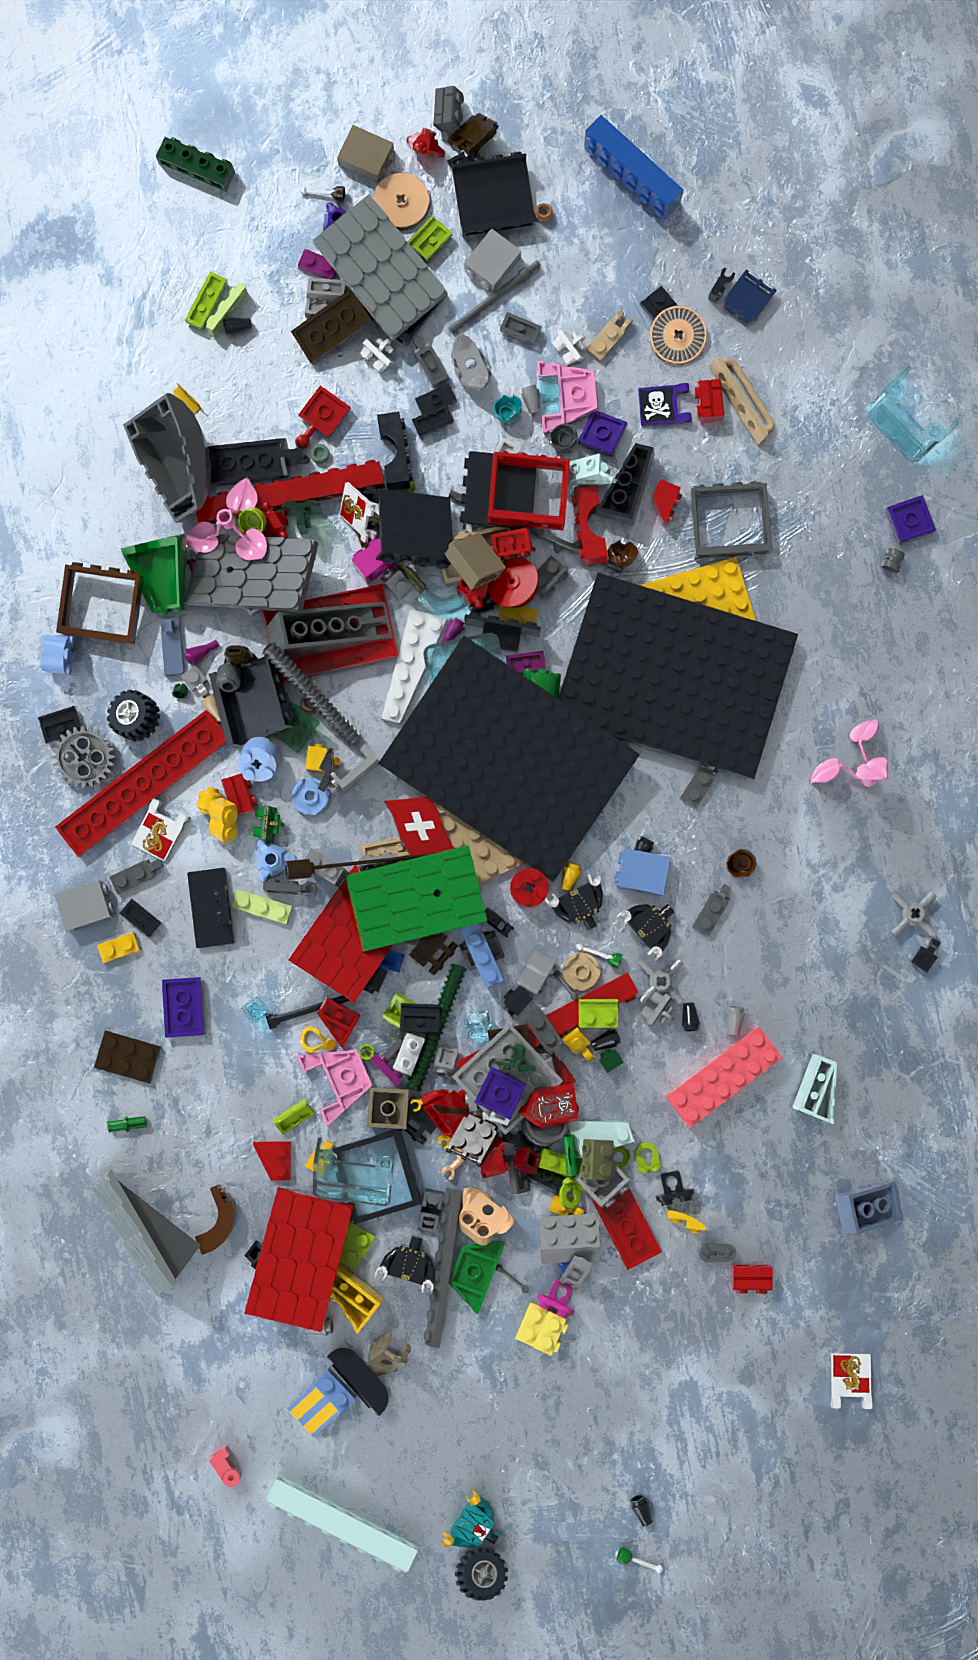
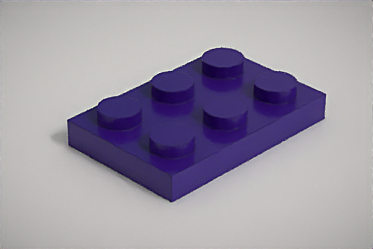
(183, 1007)

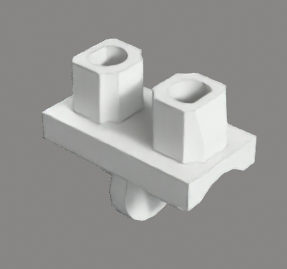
(372, 348)
(574, 353)

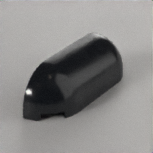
(360, 1379)

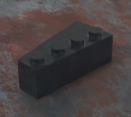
(624, 496)

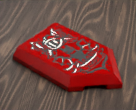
(551, 1106)

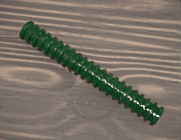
(431, 1040)

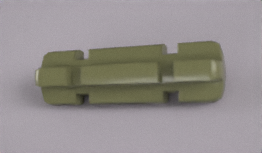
(412, 577)

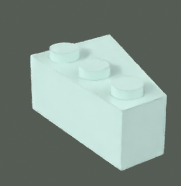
(817, 1089)
(600, 1130)

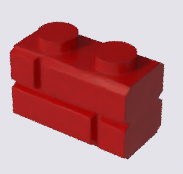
(710, 400)
(238, 792)
(751, 1277)

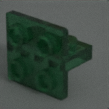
(302, 511)
(302, 731)
(518, 1054)

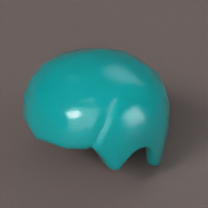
(507, 408)

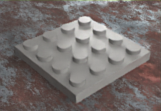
(474, 1072)

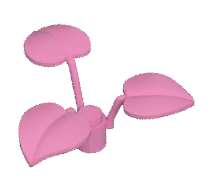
(251, 545)
(868, 773)

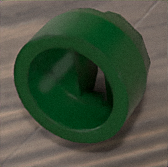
(180, 691)

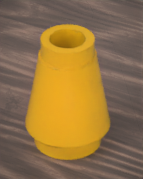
(570, 875)

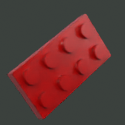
(629, 1230)

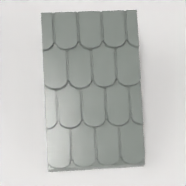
(380, 267)
(148, 1236)

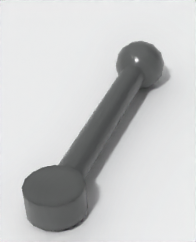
(557, 974)
(499, 1268)

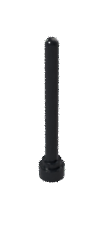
(275, 1019)

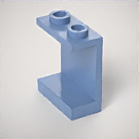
(642, 871)

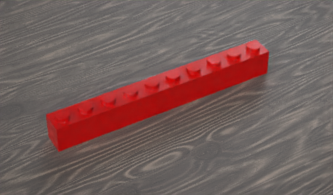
(313, 487)
(568, 1015)

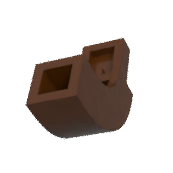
(225, 1223)

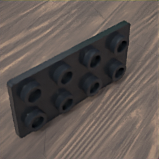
(506, 631)
(210, 907)

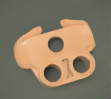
(473, 1203)

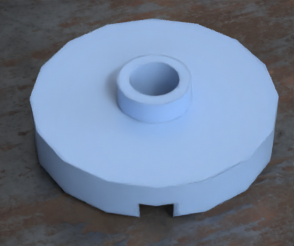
(300, 797)

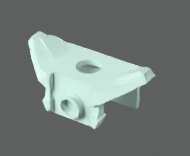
(588, 472)

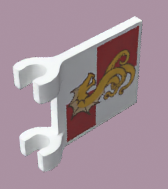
(356, 511)
(157, 832)
(851, 1378)

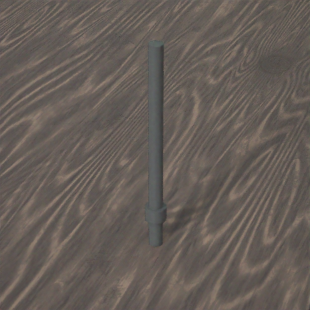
(523, 275)

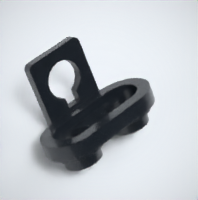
(680, 1193)

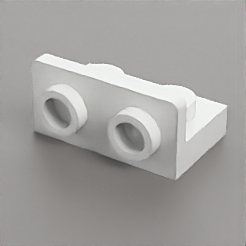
(408, 1053)

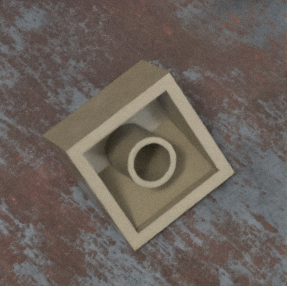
(387, 1108)

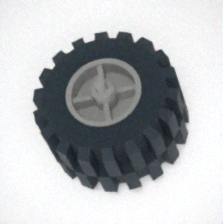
(481, 1574)

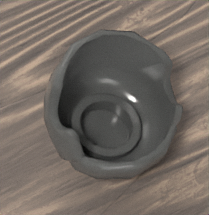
(563, 438)

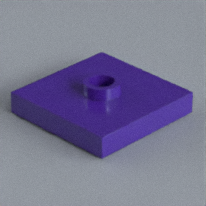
(602, 433)
(910, 519)
(500, 1093)

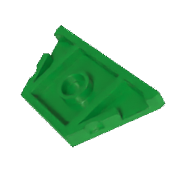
(474, 1271)

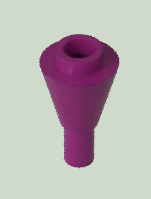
(453, 629)
(195, 654)

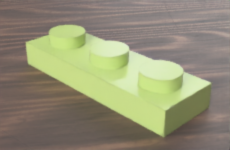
(226, 308)
(261, 906)

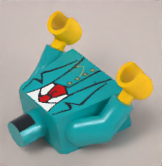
(472, 1524)

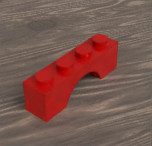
(593, 547)

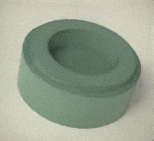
(319, 453)

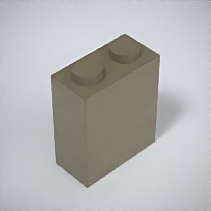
(366, 154)
(474, 560)

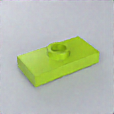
(293, 1116)

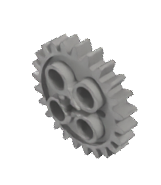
(71, 769)

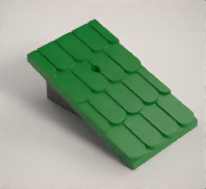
(416, 898)

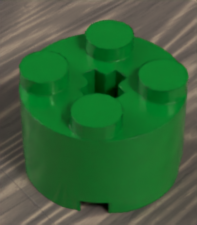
(547, 681)

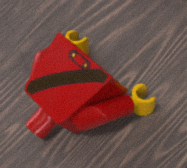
(445, 1110)

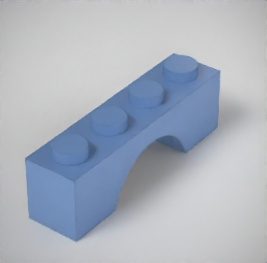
(481, 955)

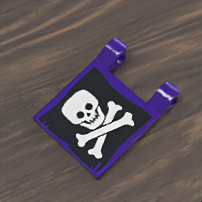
(659, 405)

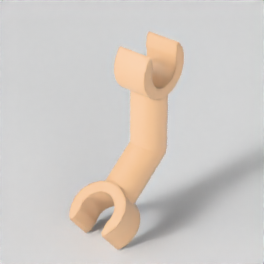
(453, 1167)

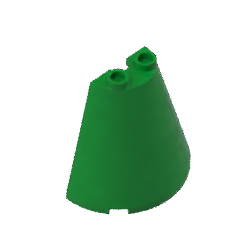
(163, 569)

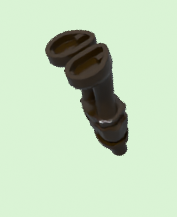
(238, 654)

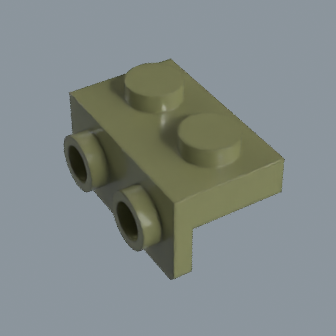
(597, 1159)

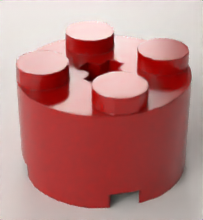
(539, 892)
(495, 1163)

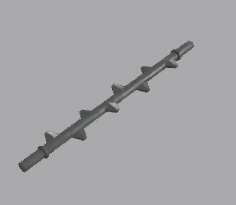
(559, 544)

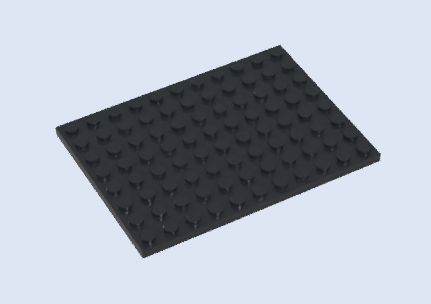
(677, 675)
(508, 758)

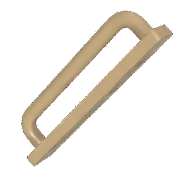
(758, 432)

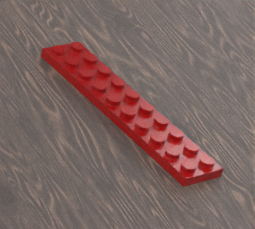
(142, 783)

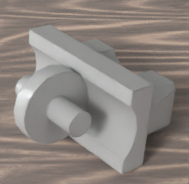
(662, 1002)

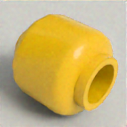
(205, 797)

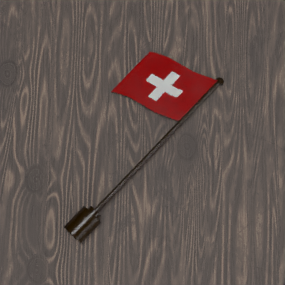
(417, 827)

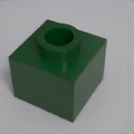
(610, 1060)

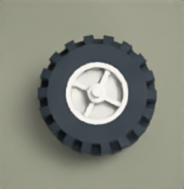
(133, 715)

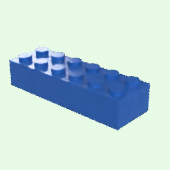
(632, 167)

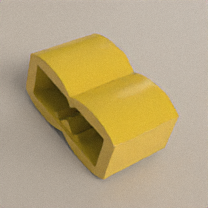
(223, 820)

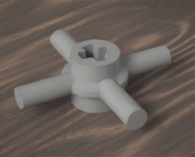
(906, 913)
(668, 981)

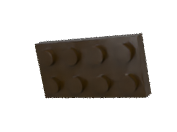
(331, 326)

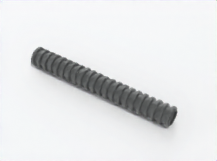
(311, 693)

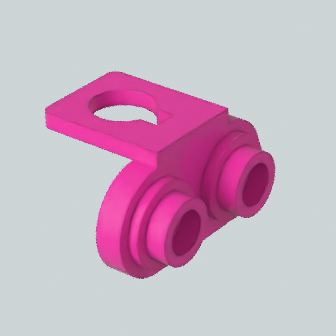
(560, 1305)

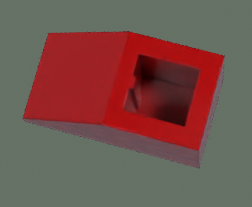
(663, 500)

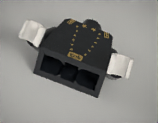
(580, 903)
(650, 925)
(409, 1264)

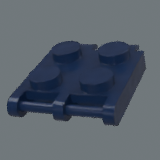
(748, 297)

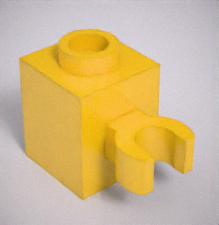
(315, 757)

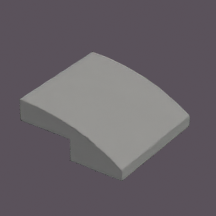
(321, 293)

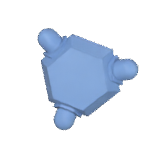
(271, 860)

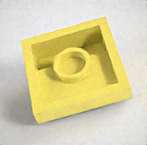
(541, 1329)

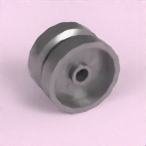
(543, 1136)

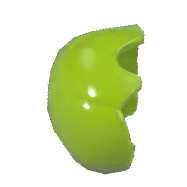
(252, 518)

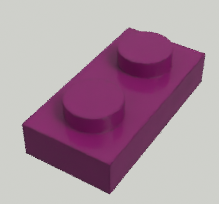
(316, 264)
(528, 660)
(382, 1063)

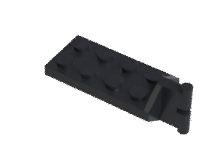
(253, 460)

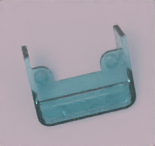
(901, 426)
(437, 654)
(353, 1180)

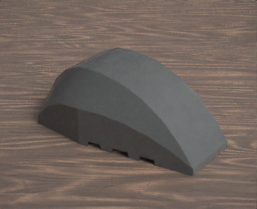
(173, 453)

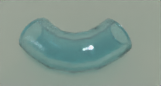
(441, 605)

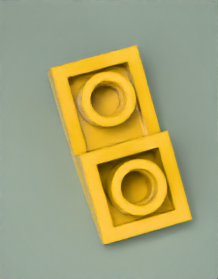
(691, 1223)

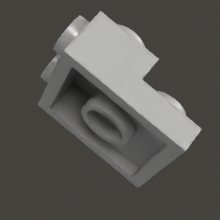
(605, 1190)

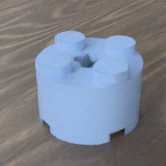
(58, 654)
(258, 759)

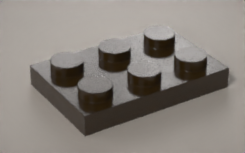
(127, 1056)

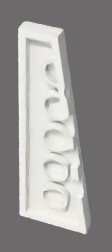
(420, 631)

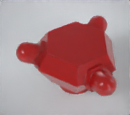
(425, 143)
(275, 523)
(475, 595)

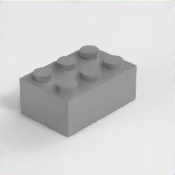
(569, 1237)

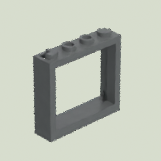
(735, 488)

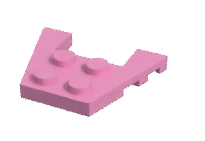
(576, 393)
(345, 1074)

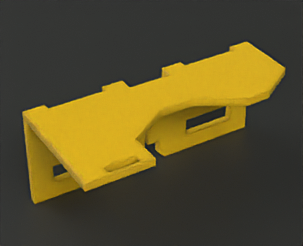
(182, 394)

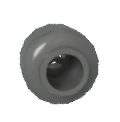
(228, 677)

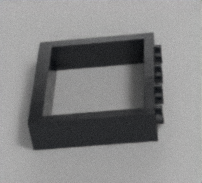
(408, 1171)

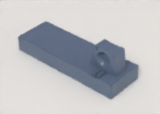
(172, 646)

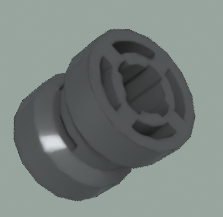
(892, 560)

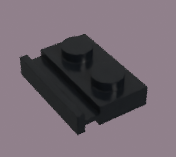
(657, 302)
(58, 722)
(419, 1018)

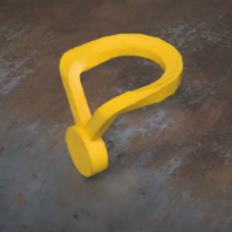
(329, 1043)

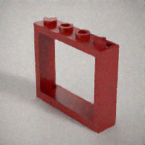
(529, 519)

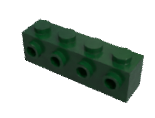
(195, 163)

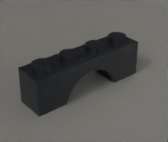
(390, 430)

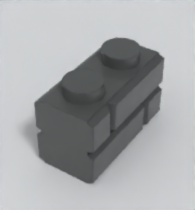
(448, 108)

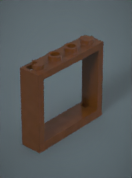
(66, 597)

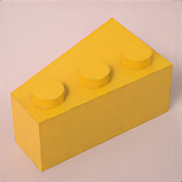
(355, 1297)

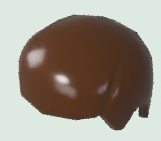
(622, 554)
(741, 863)

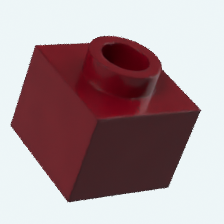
(527, 1160)

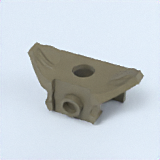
(380, 1353)

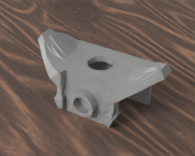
(466, 349)

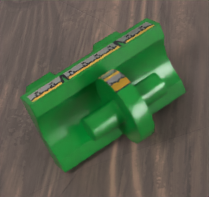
(270, 823)

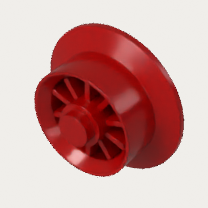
(516, 584)

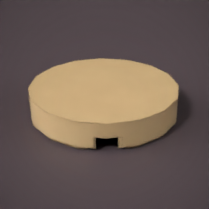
(581, 971)

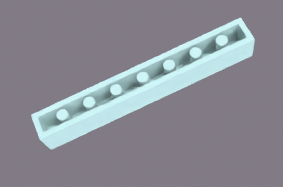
(342, 1524)

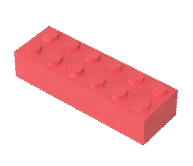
(723, 1076)

